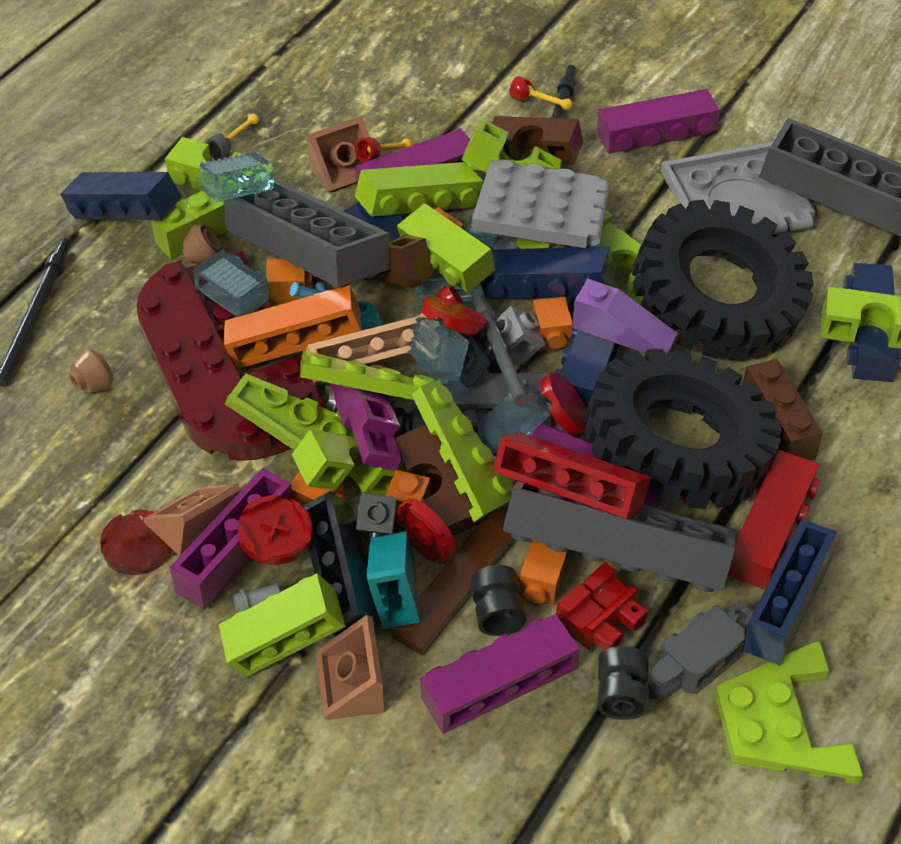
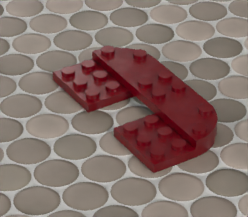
(185, 339)

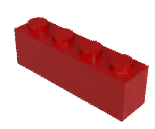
(571, 474)
(773, 518)

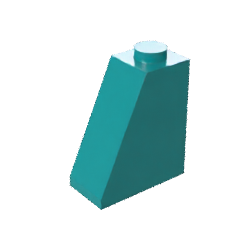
(393, 580)

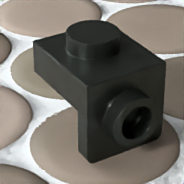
(377, 515)

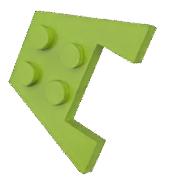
(767, 724)

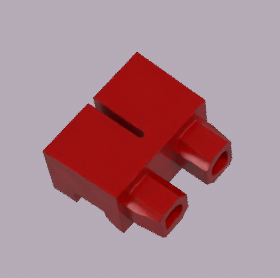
(597, 607)

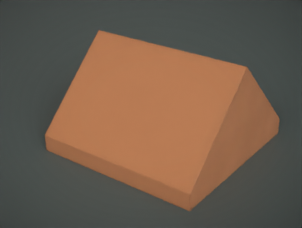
(333, 153)
(190, 515)
(351, 673)

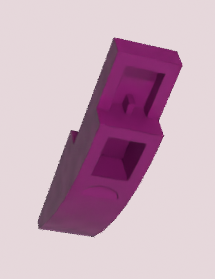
(372, 423)

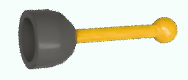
(220, 141)

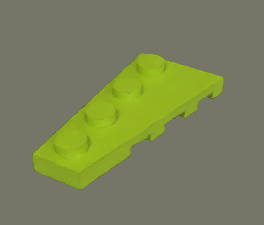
(360, 376)
(281, 413)
(464, 450)

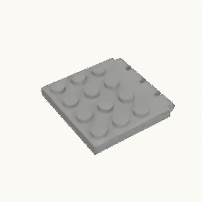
(735, 179)
(541, 204)

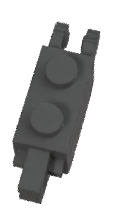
(700, 651)

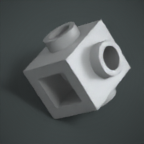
(520, 333)

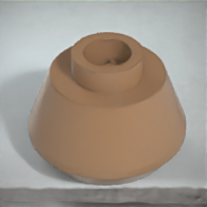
(200, 244)
(90, 372)

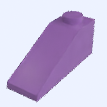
(618, 318)

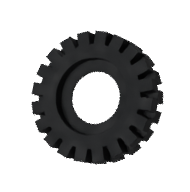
(741, 328)
(718, 472)

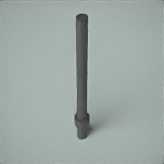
(500, 351)

